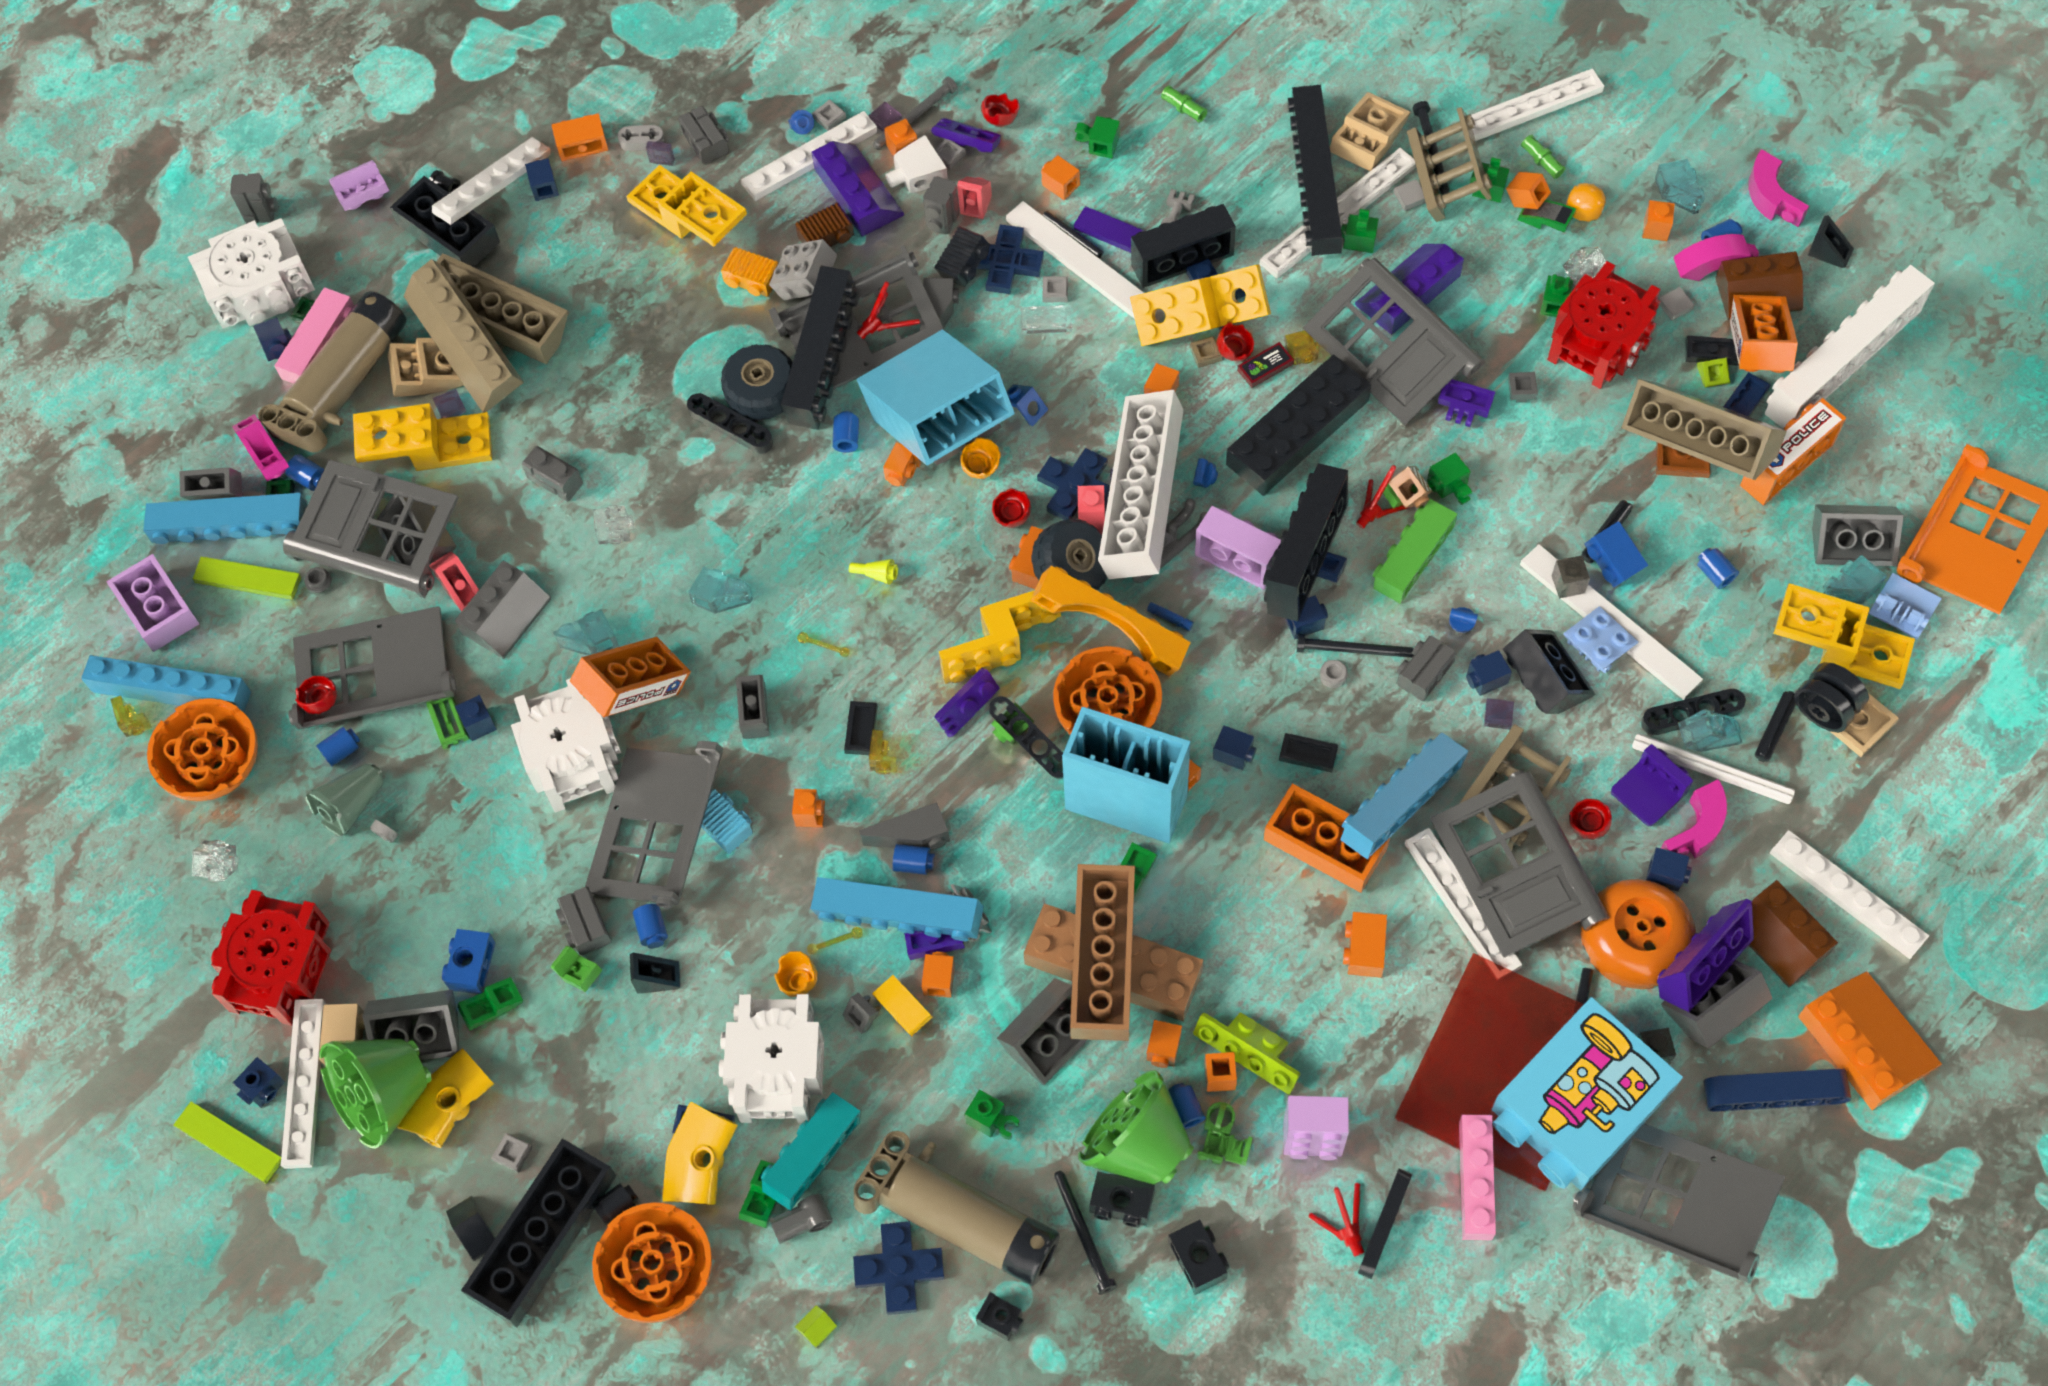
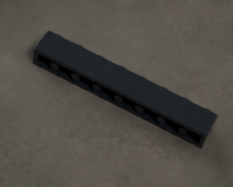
(1316, 170)

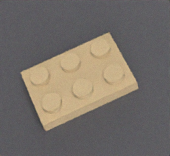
(1867, 727)

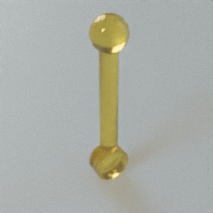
(803, 638)
(856, 933)

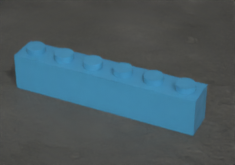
(223, 518)
(161, 683)
(1403, 795)
(897, 908)

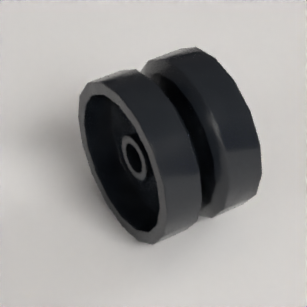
(1831, 697)

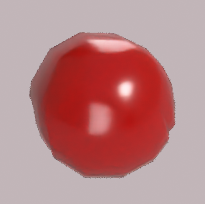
(999, 109)
(1235, 342)
(1011, 508)
(316, 694)
(1590, 819)

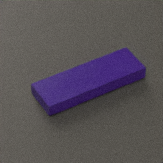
(1106, 228)

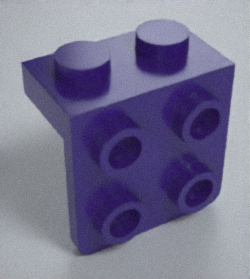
(1652, 786)

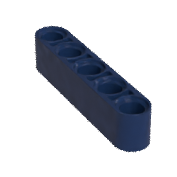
(1777, 1090)

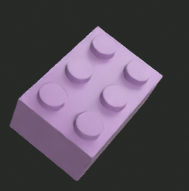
(1235, 546)
(152, 603)
(1315, 1127)

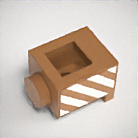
(1402, 487)

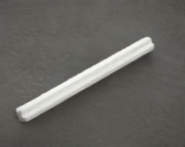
(1718, 770)

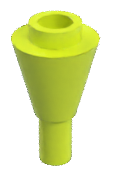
(882, 570)

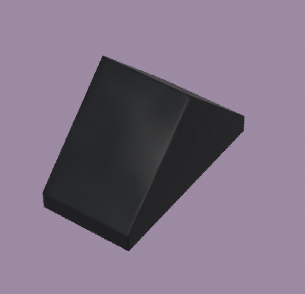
(1831, 244)
(653, 973)
(471, 1227)

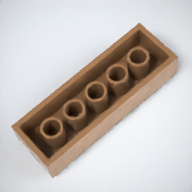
(1102, 952)
(1159, 975)

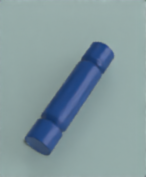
(1170, 616)

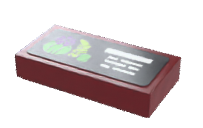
(1265, 365)

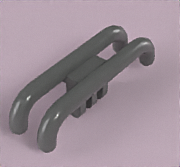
(1171, 545)

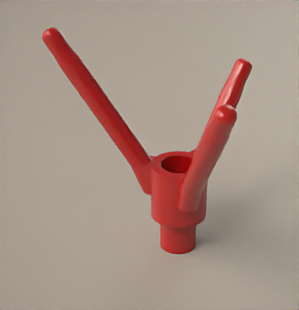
(873, 323)
(1371, 509)
(1350, 1233)

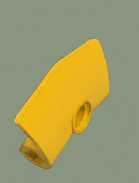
(455, 1081)
(685, 1174)

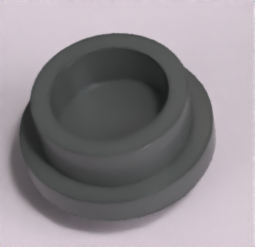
(317, 580)

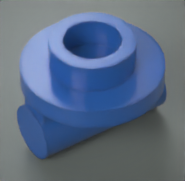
(801, 122)
(1205, 473)
(1462, 619)

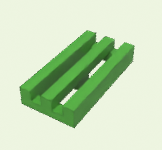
(454, 738)

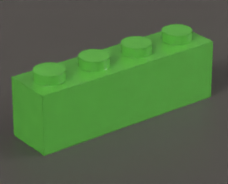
(1414, 551)

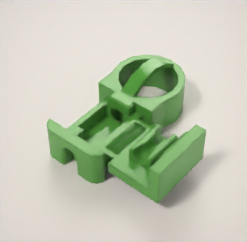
(1224, 1144)

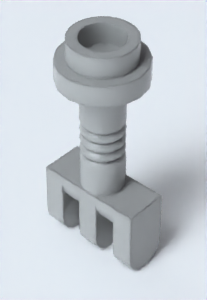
(1178, 205)

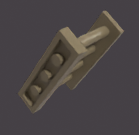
(1426, 162)
(1500, 765)

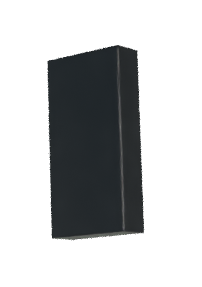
(860, 727)
(1308, 752)

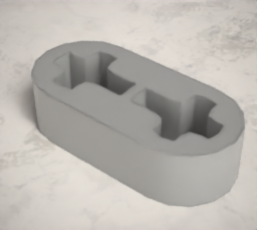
(639, 136)

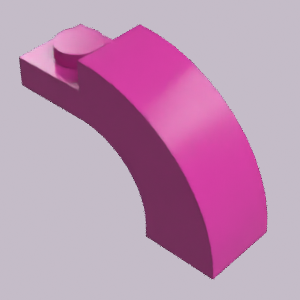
(1769, 196)
(1707, 255)
(260, 447)
(1710, 810)

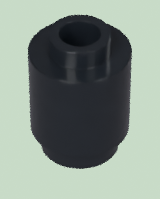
(615, 1202)

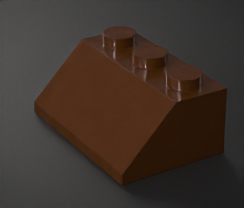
(1762, 276)
(1787, 934)

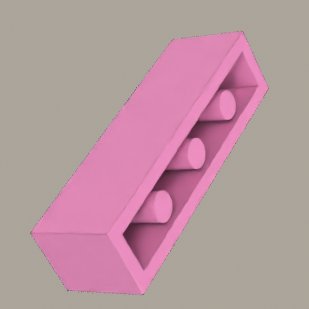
(313, 333)
(1477, 1177)

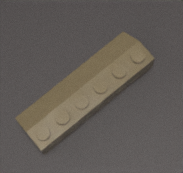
(509, 312)
(461, 335)
(1702, 429)

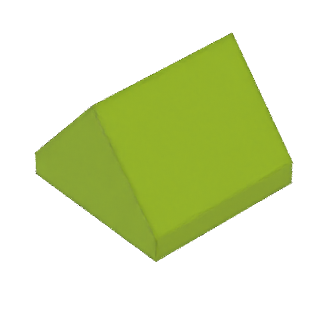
(816, 1326)

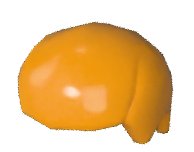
(1587, 201)
(980, 458)
(796, 974)

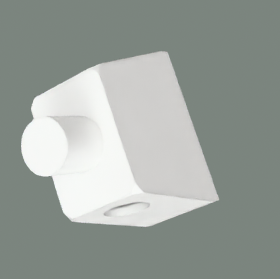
(916, 166)

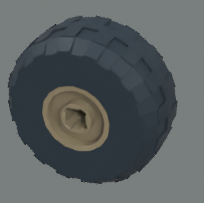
(756, 381)
(1070, 546)

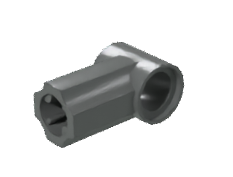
(808, 1216)

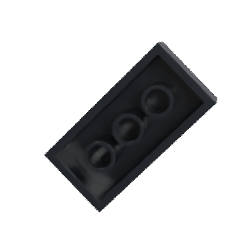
(465, 240)
(1182, 243)

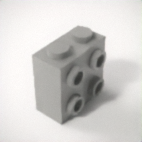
(800, 267)

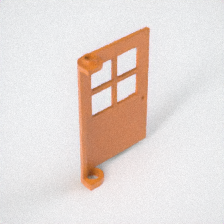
(1968, 561)

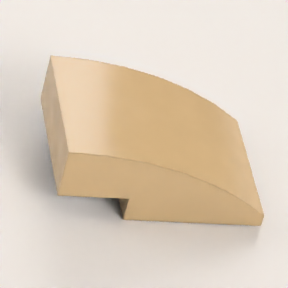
(1368, 131)
(420, 369)

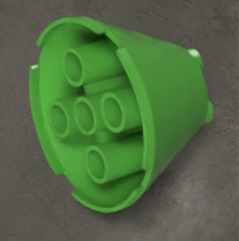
(373, 1084)
(1139, 1134)

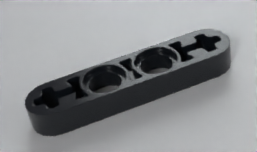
(732, 420)
(1691, 707)
(1030, 737)
(1385, 1223)

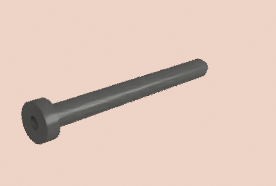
(948, 86)

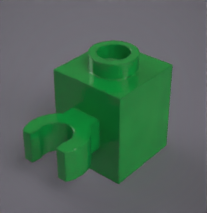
(1102, 137)
(1498, 177)
(1360, 232)
(1555, 293)
(1450, 477)
(988, 1114)

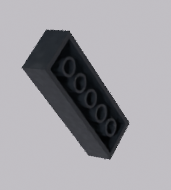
(820, 348)
(1298, 424)
(1306, 542)
(539, 1233)

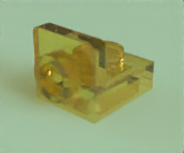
(1302, 347)
(127, 719)
(878, 756)

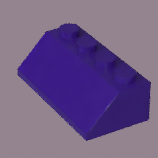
(855, 186)
(1424, 273)
(1707, 956)

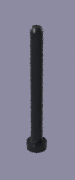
(1422, 109)
(1352, 647)
(1105, 1284)

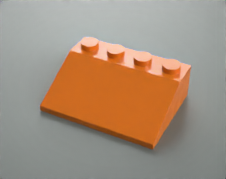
(1869, 1039)

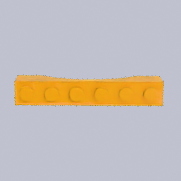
(1157, 645)

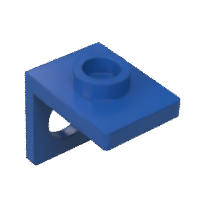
(1021, 396)

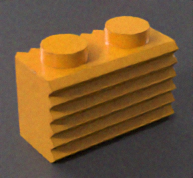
(749, 272)

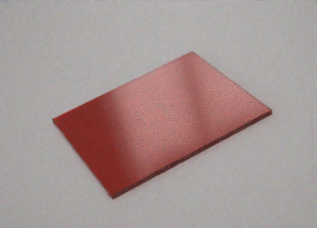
(1480, 1046)

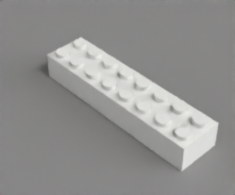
(1850, 346)
(1141, 485)

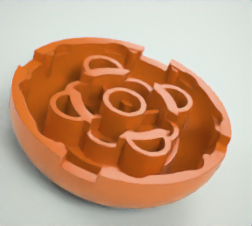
(1103, 670)
(191, 738)
(1627, 960)
(646, 1229)

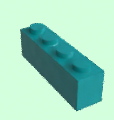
(810, 1151)

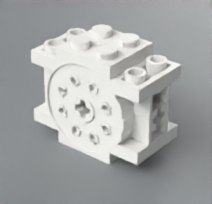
(251, 273)
(566, 745)
(772, 1058)

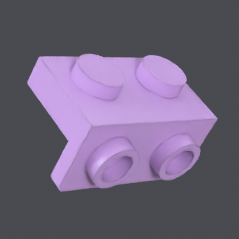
(359, 185)

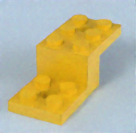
(687, 205)
(1200, 305)
(422, 437)
(1844, 635)
(1000, 640)

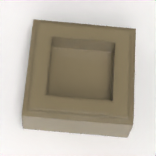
(1205, 352)

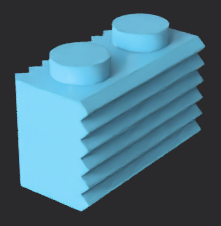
(724, 823)

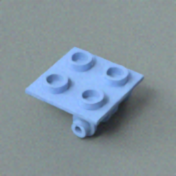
(1905, 606)
(1600, 639)

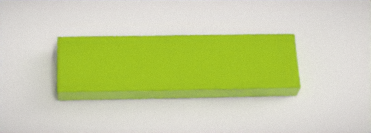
(247, 578)
(228, 1142)

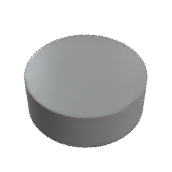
(1333, 674)
(383, 831)

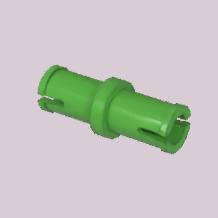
(1184, 103)
(1543, 157)

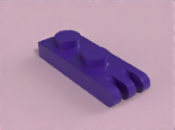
(966, 135)
(966, 702)

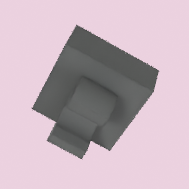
(1522, 386)
(860, 1012)

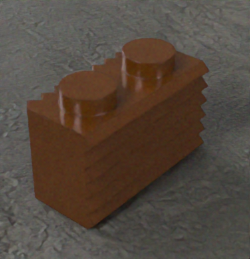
(829, 224)

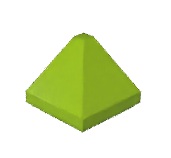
(1714, 372)

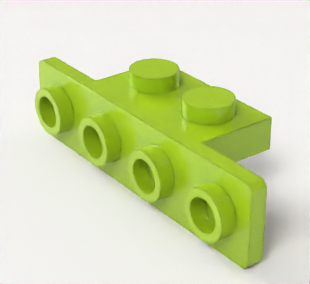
(1252, 1046)

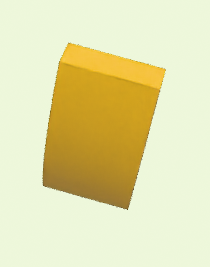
(902, 1005)

